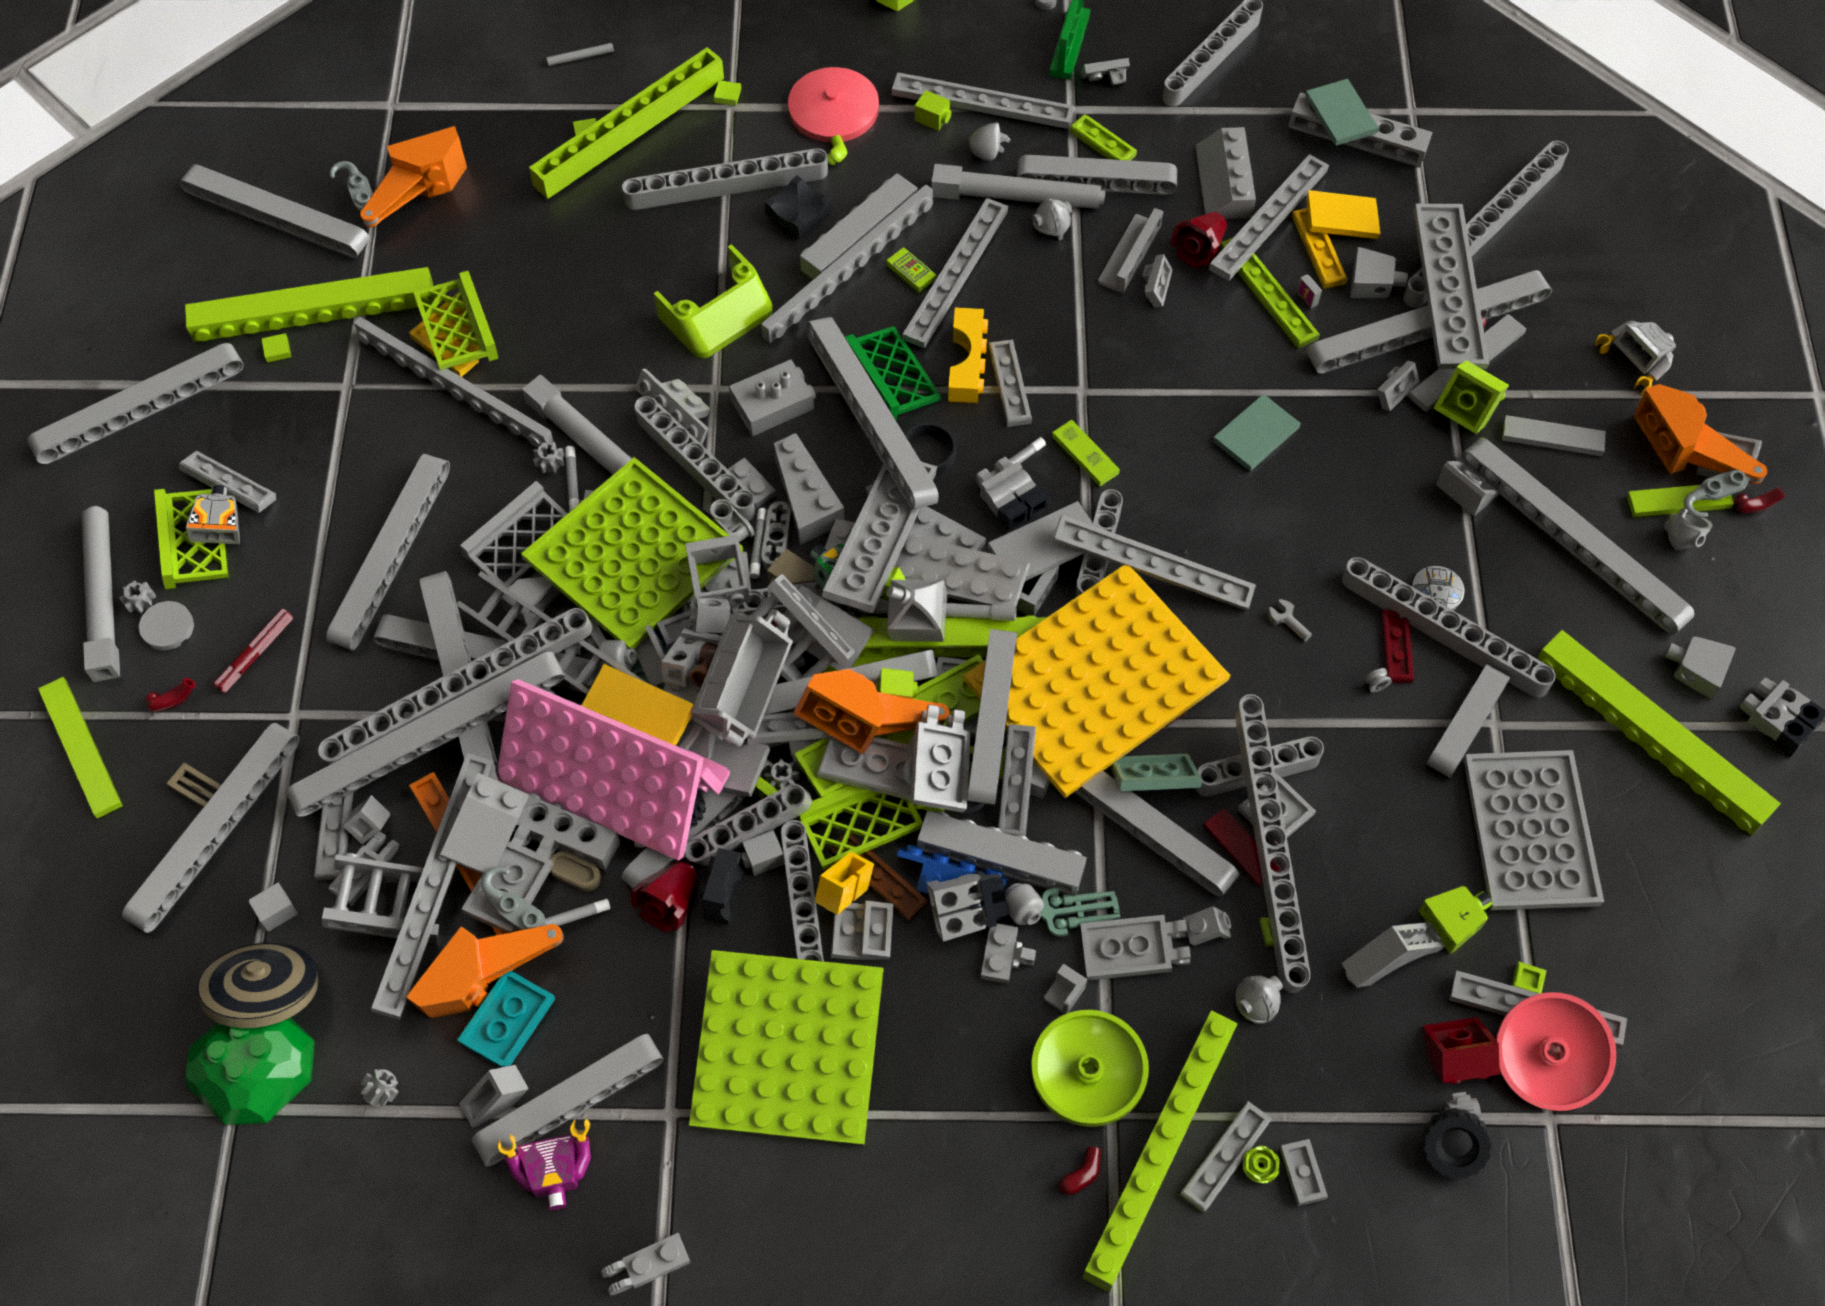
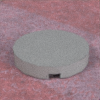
(166, 625)

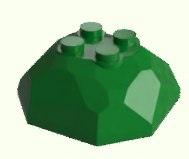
(249, 1071)

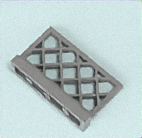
(501, 525)

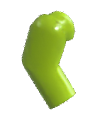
(838, 151)

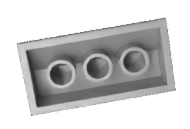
(1226, 174)

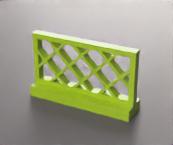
(476, 321)
(168, 543)
(844, 801)

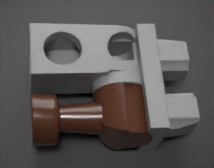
(686, 652)

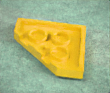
(421, 337)

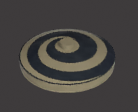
(257, 985)

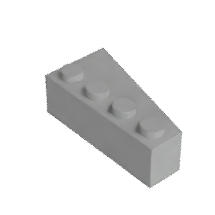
(806, 489)

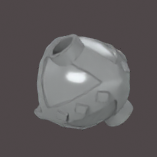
(1053, 217)
(1686, 531)
(1259, 998)

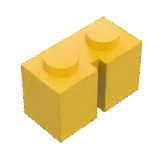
(844, 882)

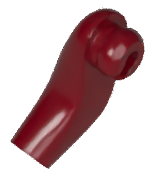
(1760, 502)
(172, 698)
(1084, 1175)

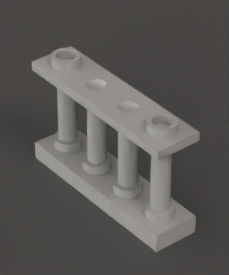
(818, 629)
(367, 920)

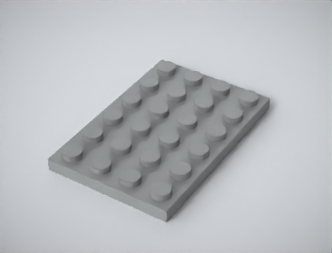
(1532, 830)

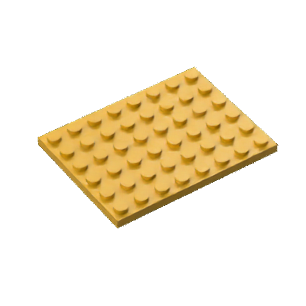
(1103, 678)

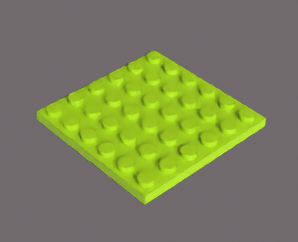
(627, 553)
(787, 1047)

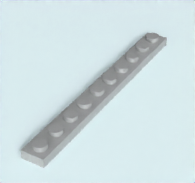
(849, 262)
(456, 385)
(425, 902)

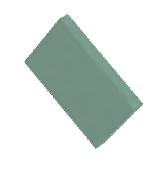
(1341, 112)
(1256, 432)
(1155, 772)

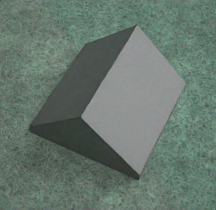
(1466, 486)

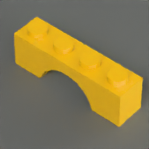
(964, 377)

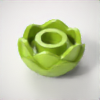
(1270, 1163)

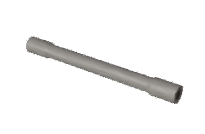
(993, 611)

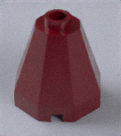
(1199, 238)
(666, 896)

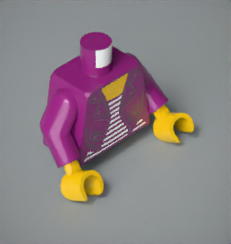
(550, 1164)

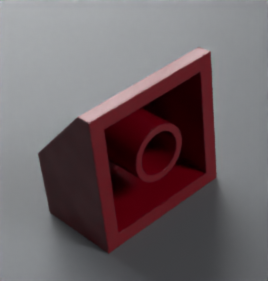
(1462, 1050)

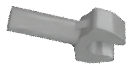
(1288, 619)

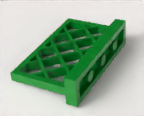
(1070, 40)
(878, 375)

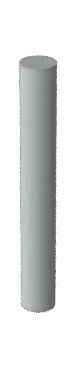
(580, 54)

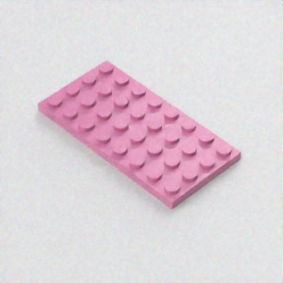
(599, 768)

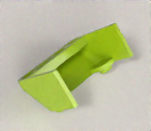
(723, 318)

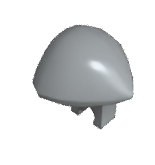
(986, 141)

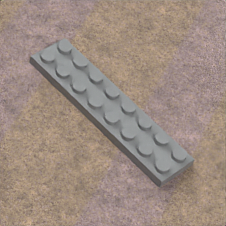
(1450, 285)
(873, 545)
(966, 572)

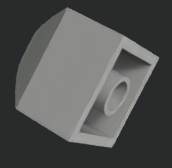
(917, 610)

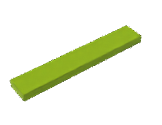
(1276, 301)
(80, 747)

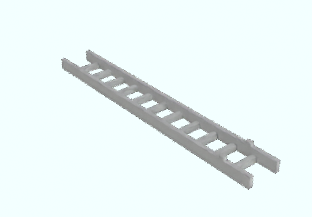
(570, 654)

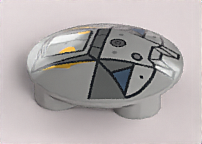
(1440, 585)

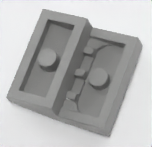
(863, 931)

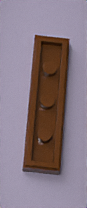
(888, 883)

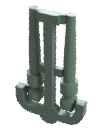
(1059, 930)

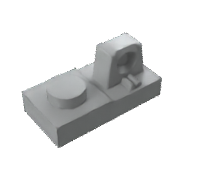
(1115, 69)
(1158, 280)
(1398, 385)

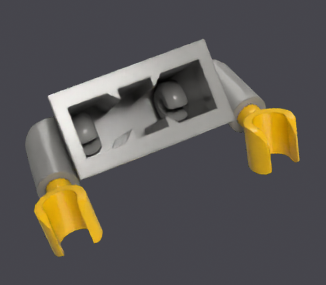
(1645, 346)

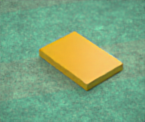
(1342, 214)

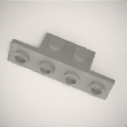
(677, 401)

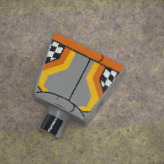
(214, 518)

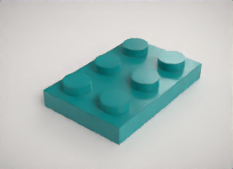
(506, 1019)

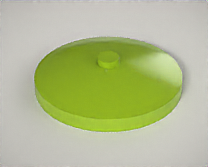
(1089, 1068)

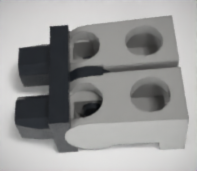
(966, 904)

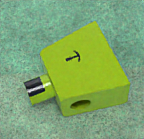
(1456, 915)

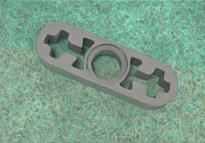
(773, 526)

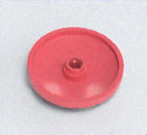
(833, 104)
(1556, 1051)

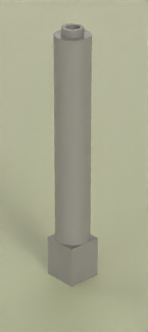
(951, 182)
(548, 403)
(100, 651)

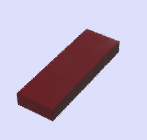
(1397, 647)
(1237, 844)

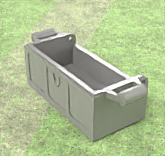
(743, 675)

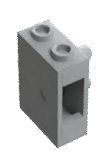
(772, 397)

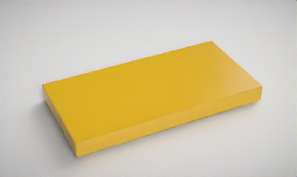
(638, 705)

